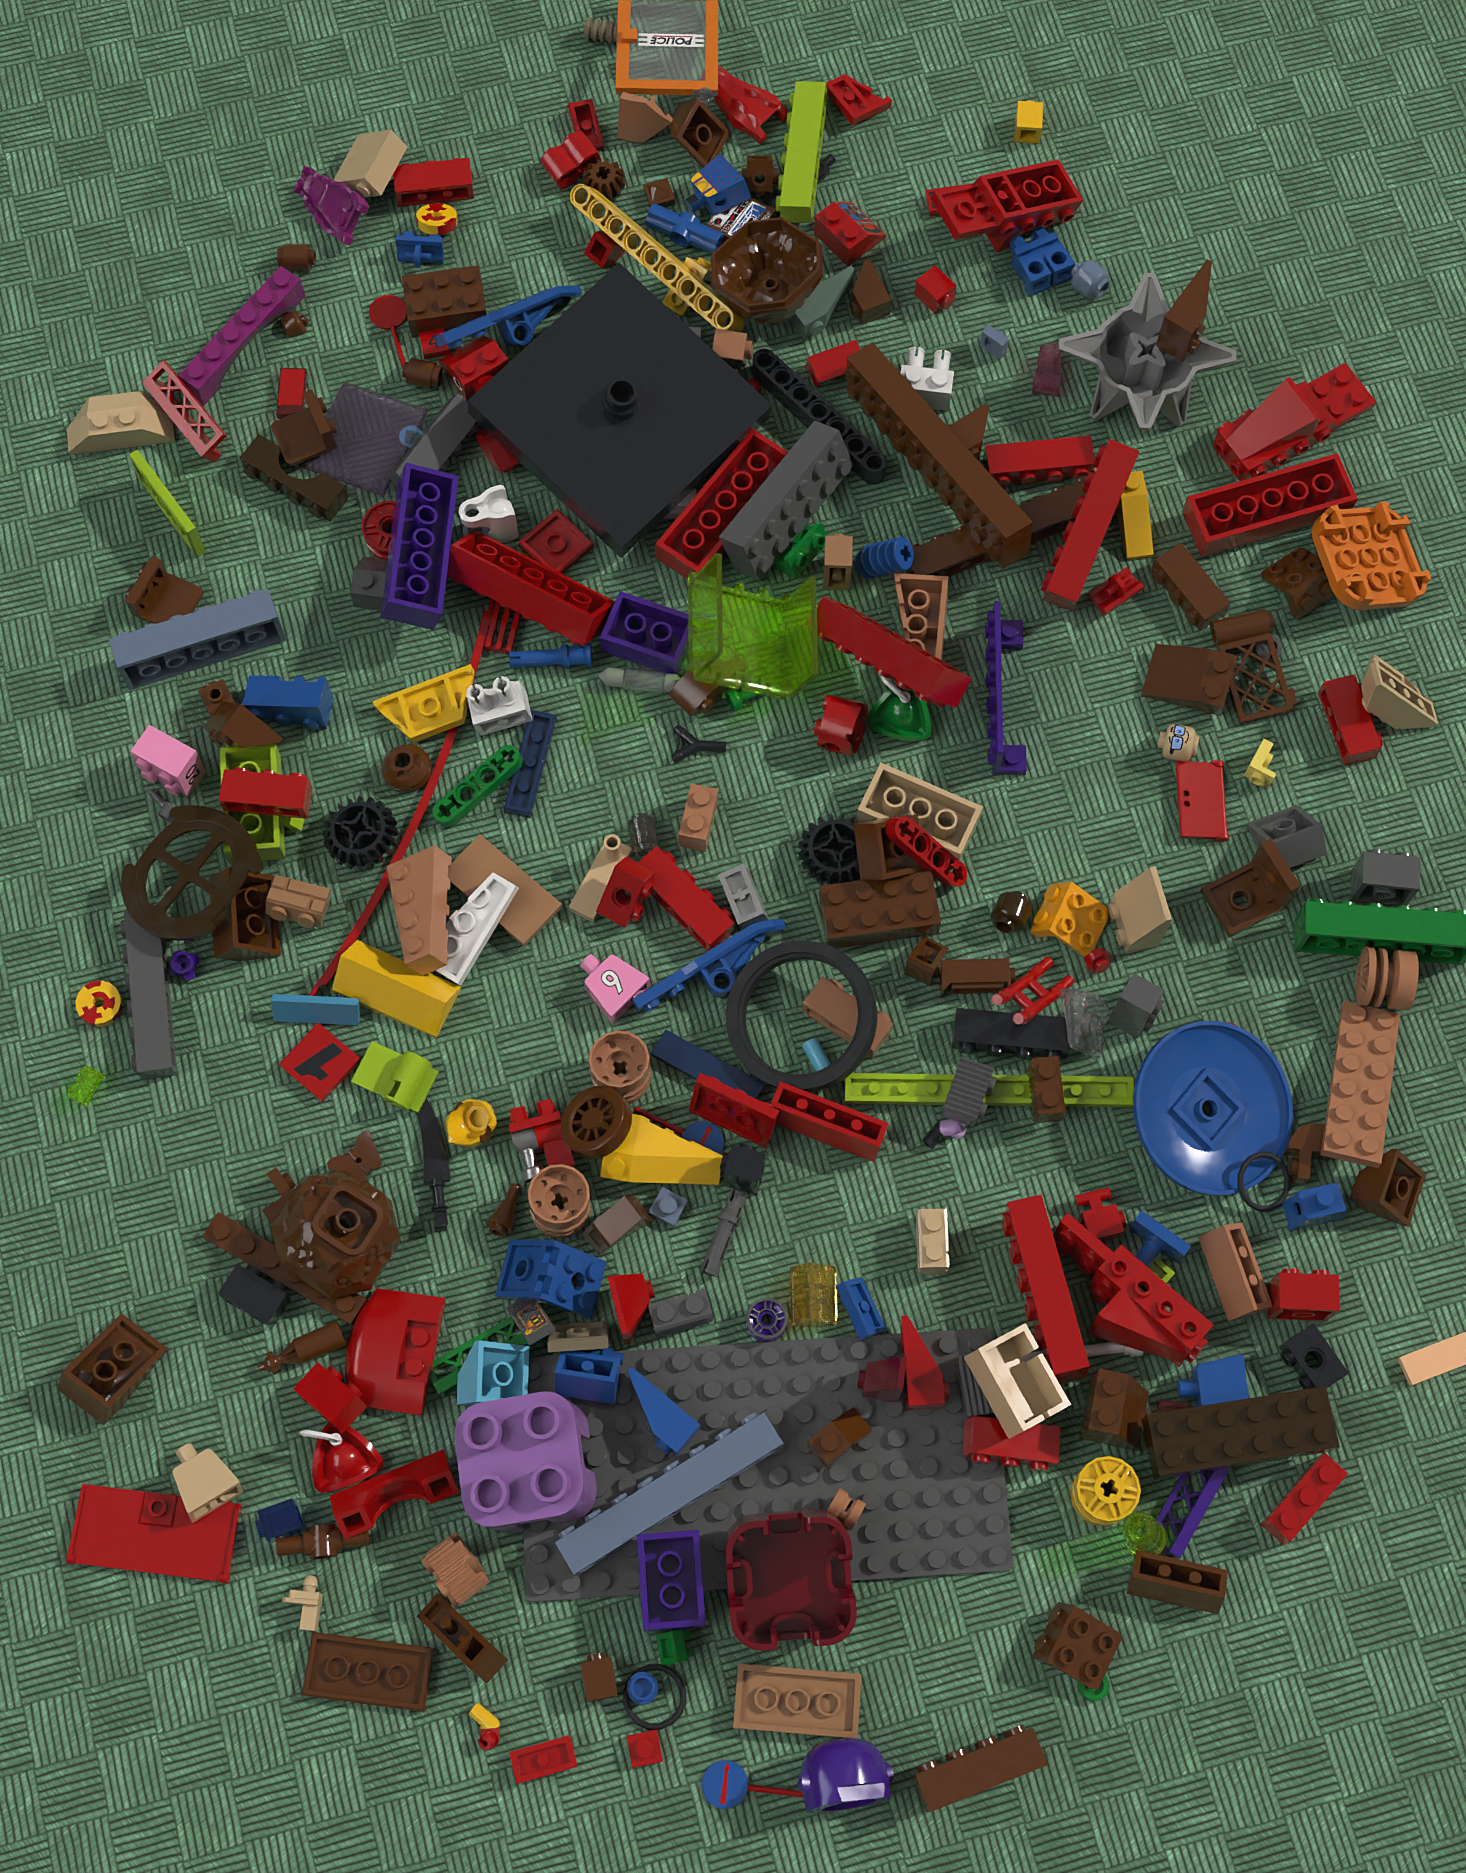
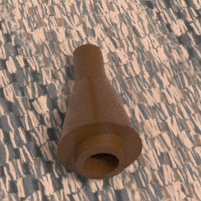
(502, 1219)

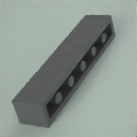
(149, 1001)

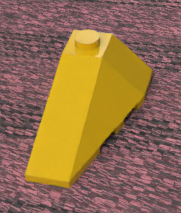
(660, 1156)

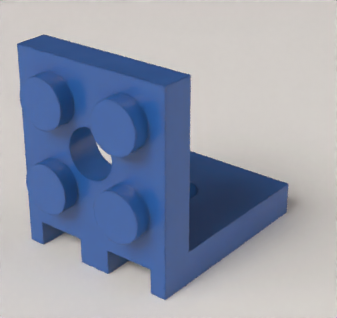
(550, 1275)

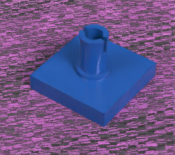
(1157, 1240)

